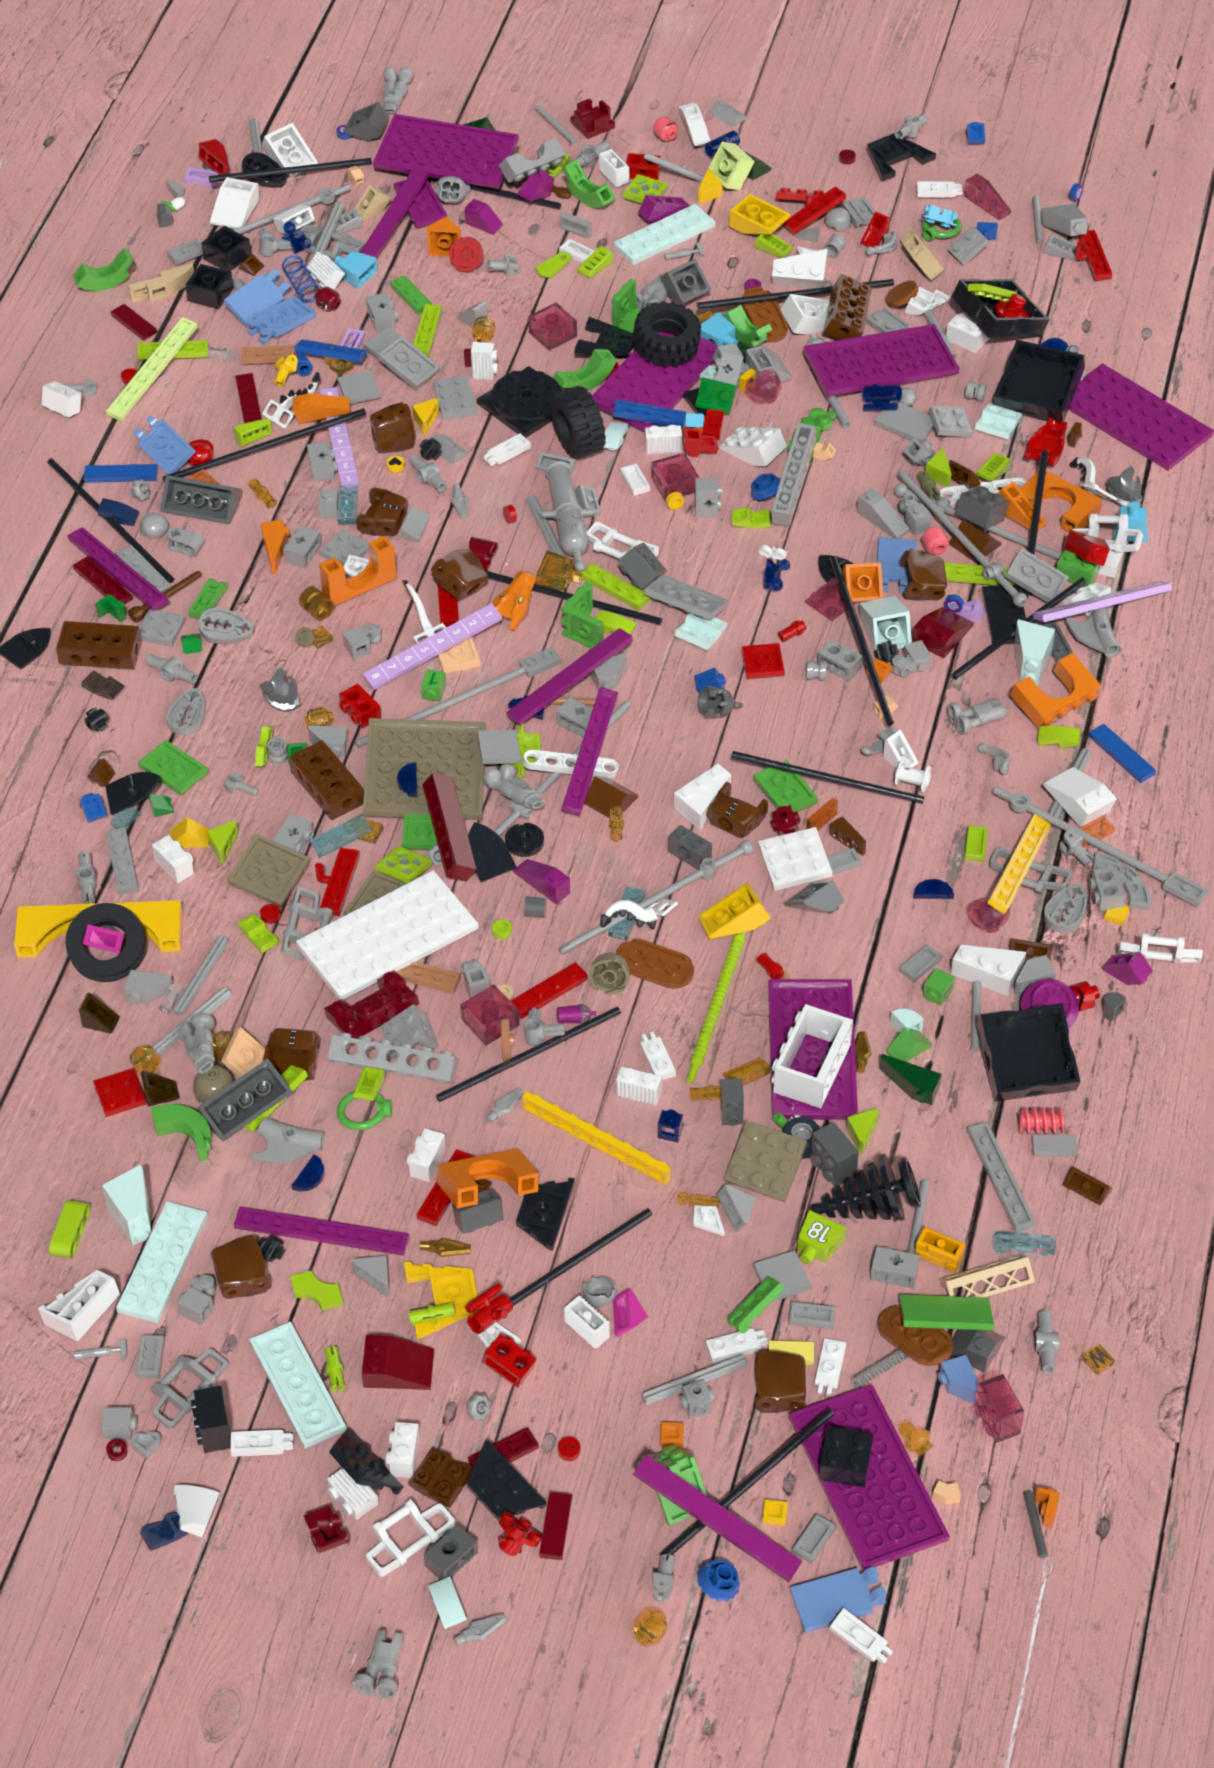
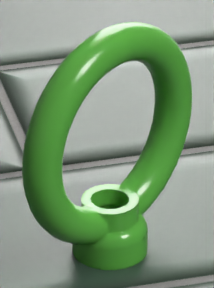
(930, 233)
(384, 1109)

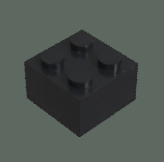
(226, 248)
(209, 286)
(210, 1419)
(846, 1456)

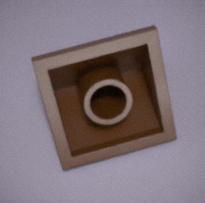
(979, 538)
(606, 794)

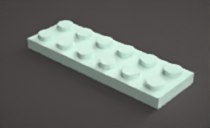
(664, 234)
(162, 1262)
(297, 1385)

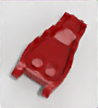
(1048, 438)

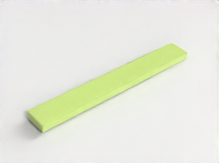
(151, 369)

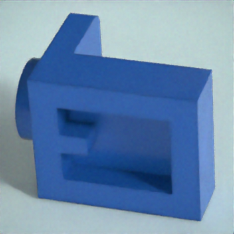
(975, 133)
(988, 229)
(710, 678)
(92, 807)

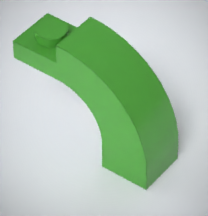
(584, 189)
(106, 277)
(745, 330)
(591, 374)
(184, 1120)

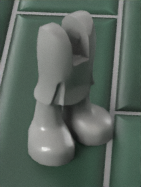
(979, 714)
(384, 1660)

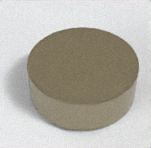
(305, 637)

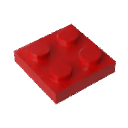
(763, 661)
(119, 1092)

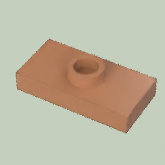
(507, 1040)

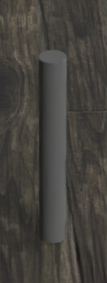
(1036, 1525)

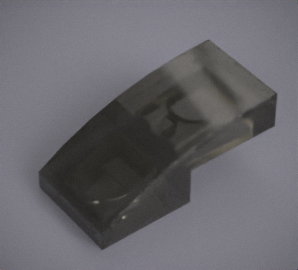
(102, 686)

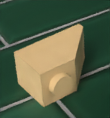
(372, 202)

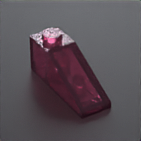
(985, 196)

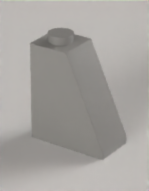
(1065, 219)

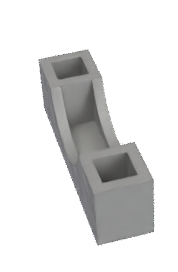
(517, 167)

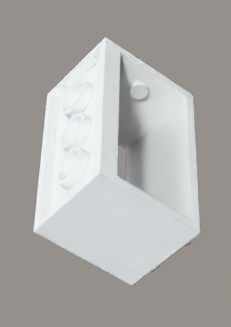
(823, 1026)

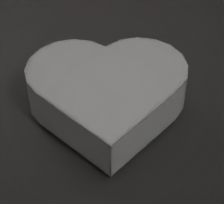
(146, 1443)

